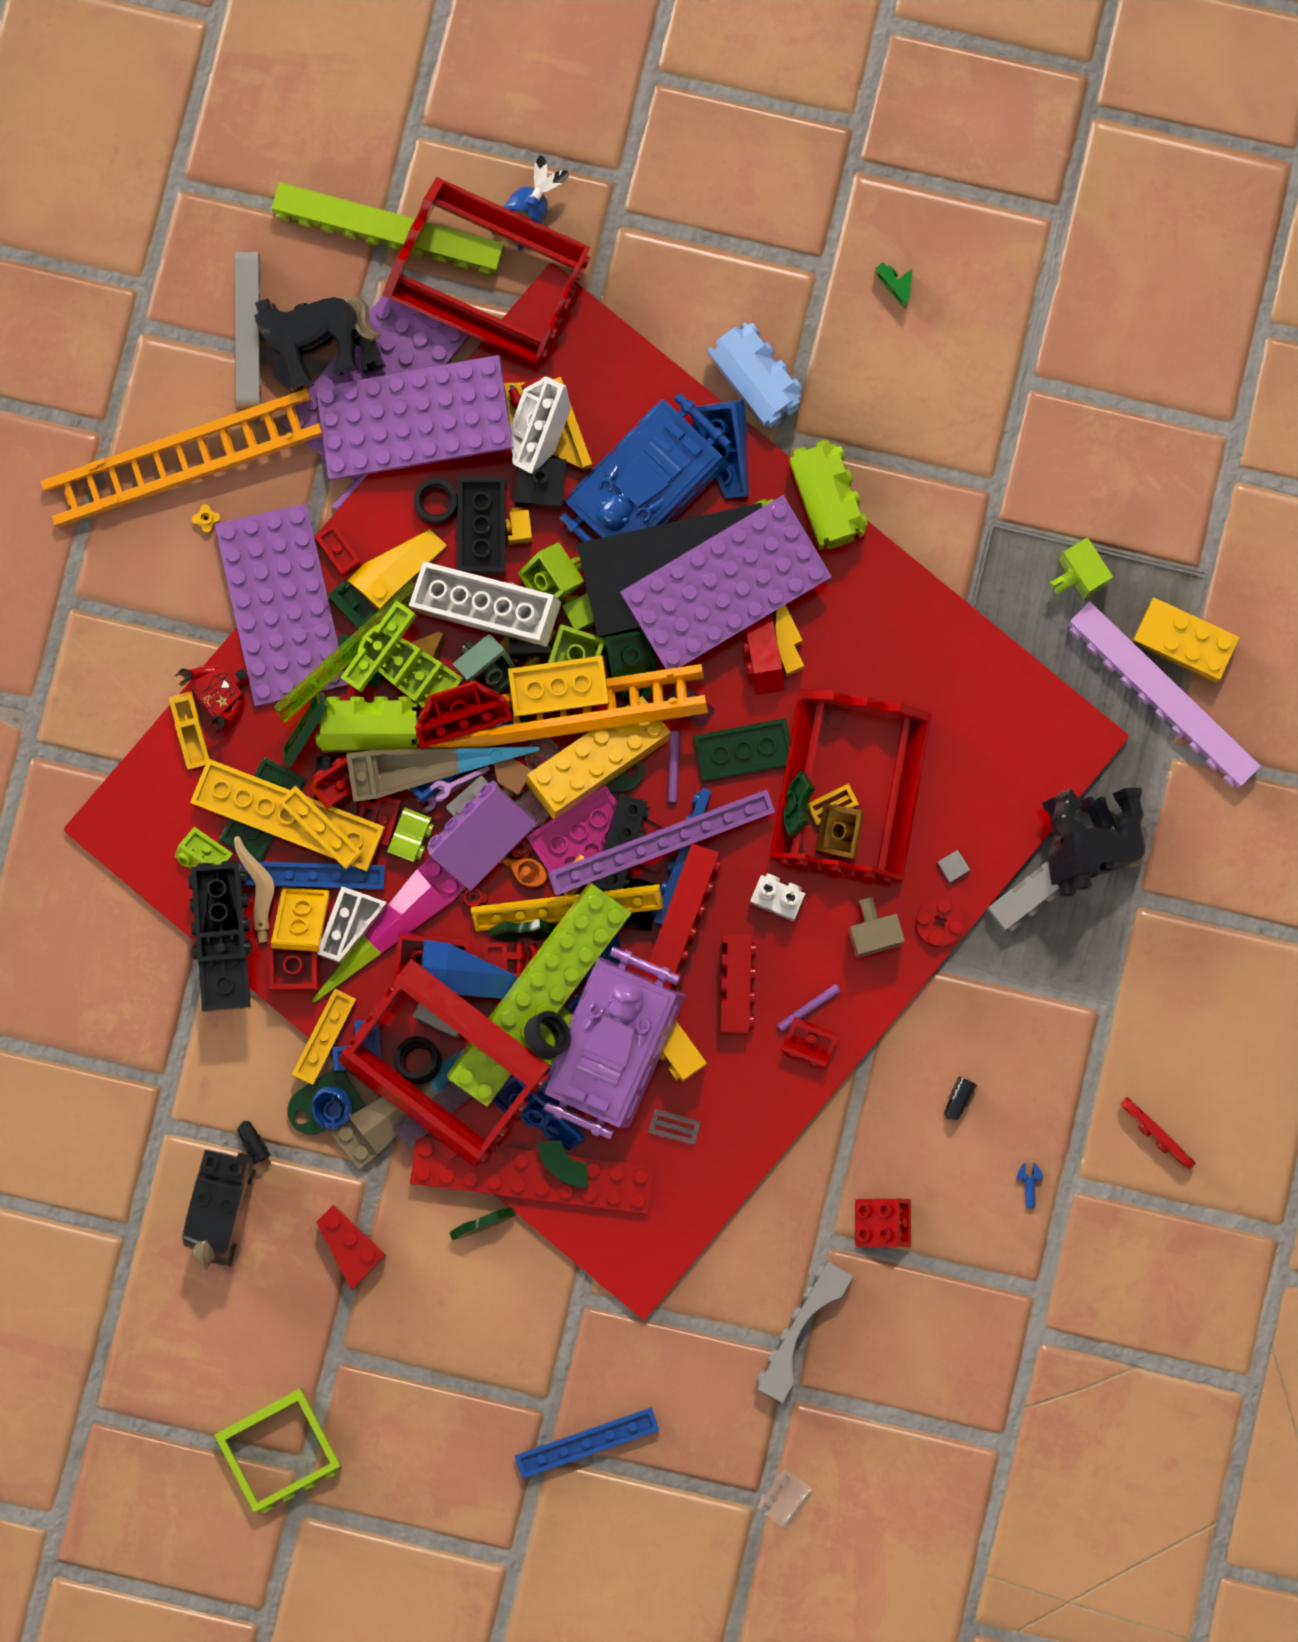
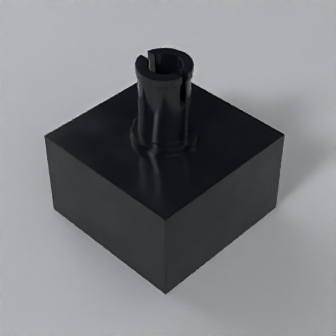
(543, 488)

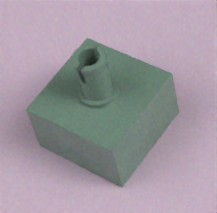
(485, 664)

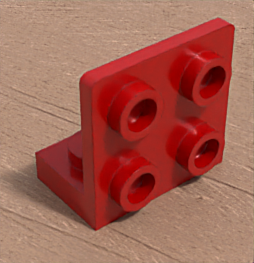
(883, 1222)

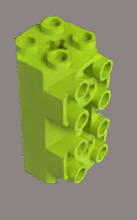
(827, 494)
(368, 726)

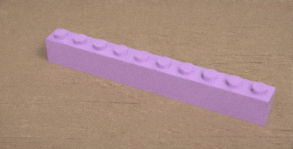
(1163, 695)

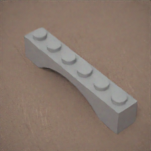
(779, 1375)

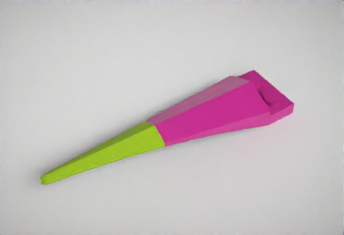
(421, 898)

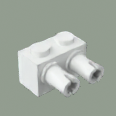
(777, 897)

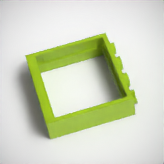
(306, 1482)

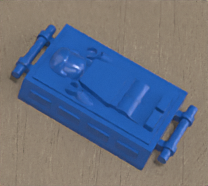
(648, 473)

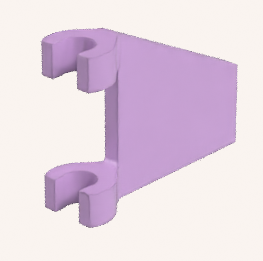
(448, 788)

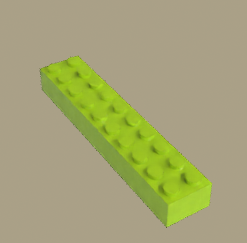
(544, 984)

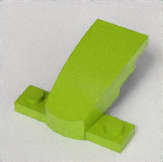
(399, 660)

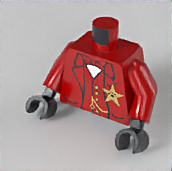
(217, 691)

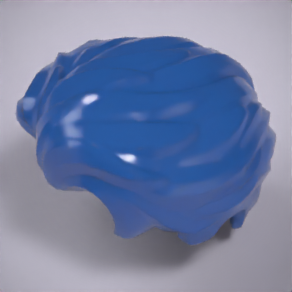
(331, 1107)

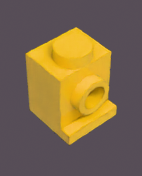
(519, 526)

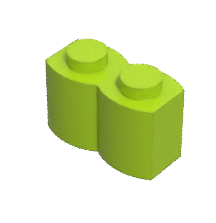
(410, 835)

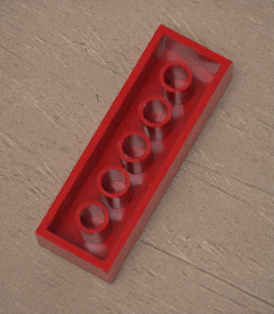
(684, 910)

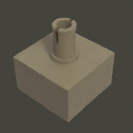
(875, 933)

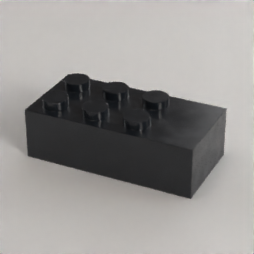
(482, 525)

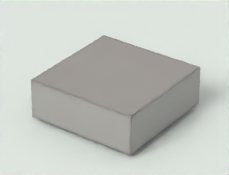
(953, 866)

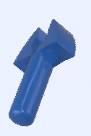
(1029, 1183)

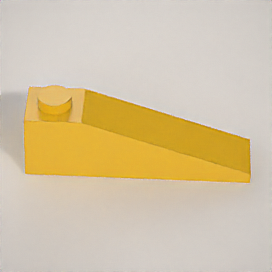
(390, 572)

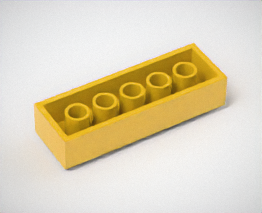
(593, 763)

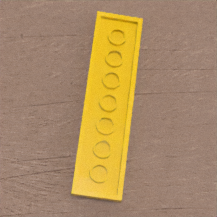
(257, 806)

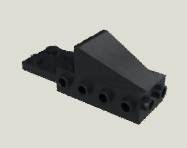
(221, 934)

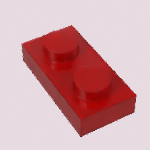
(337, 549)

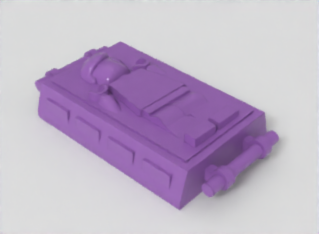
(613, 1043)

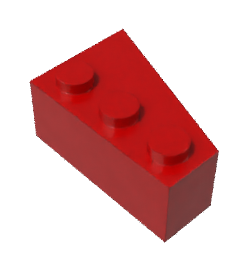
(764, 656)
(349, 1245)

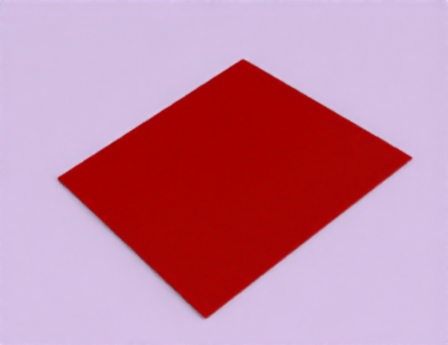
(878, 628)

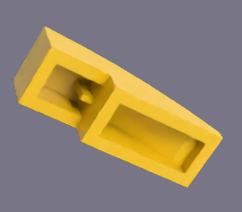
(787, 640)
(189, 729)

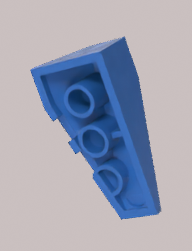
(732, 420)
(464, 971)
(536, 1115)

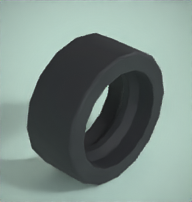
(435, 483)
(558, 1028)
(409, 1045)

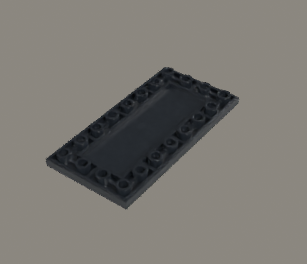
(625, 558)

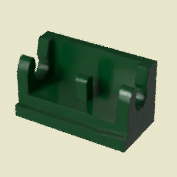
(351, 604)

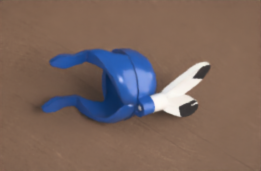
(533, 199)

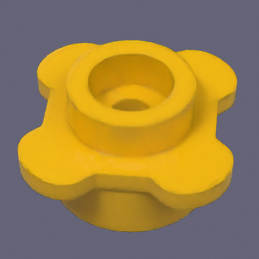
(206, 525)

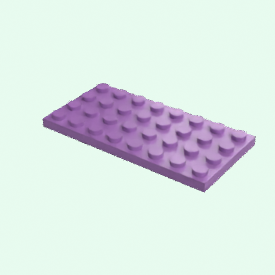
(406, 344)
(414, 418)
(725, 584)
(278, 600)

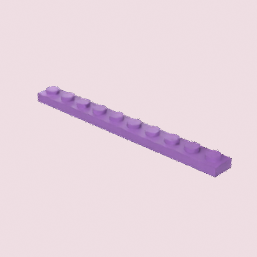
(660, 842)

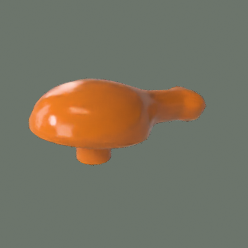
(526, 871)

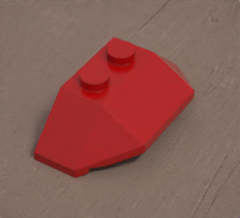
(460, 712)

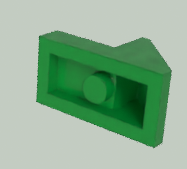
(899, 287)

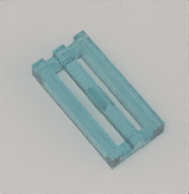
(654, 1121)

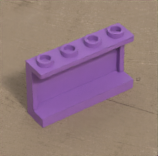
(480, 835)

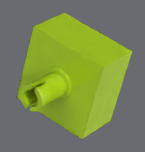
(1083, 569)
(552, 572)

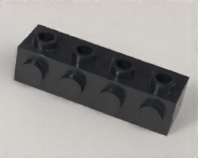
(623, 828)

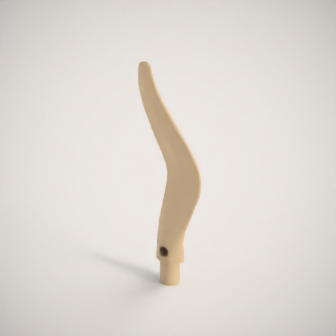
(264, 889)

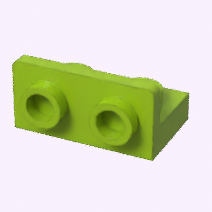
(200, 848)

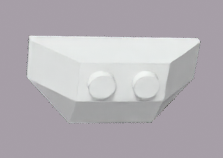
(539, 423)

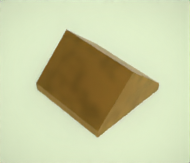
(839, 830)

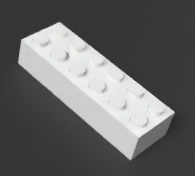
(485, 604)

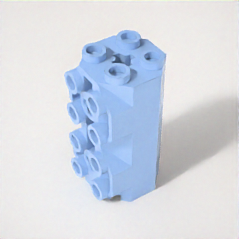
(756, 375)

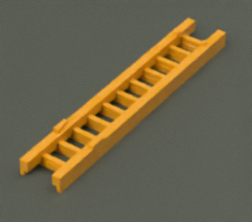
(188, 474)
(601, 719)

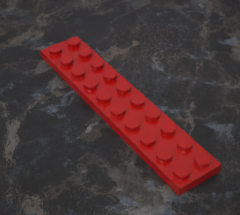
(525, 1176)

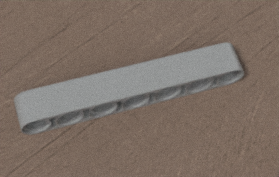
(247, 331)

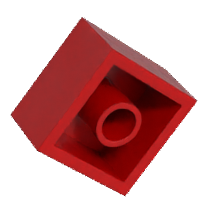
(293, 969)

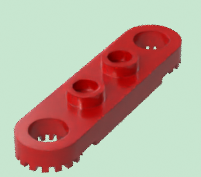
(1164, 1141)

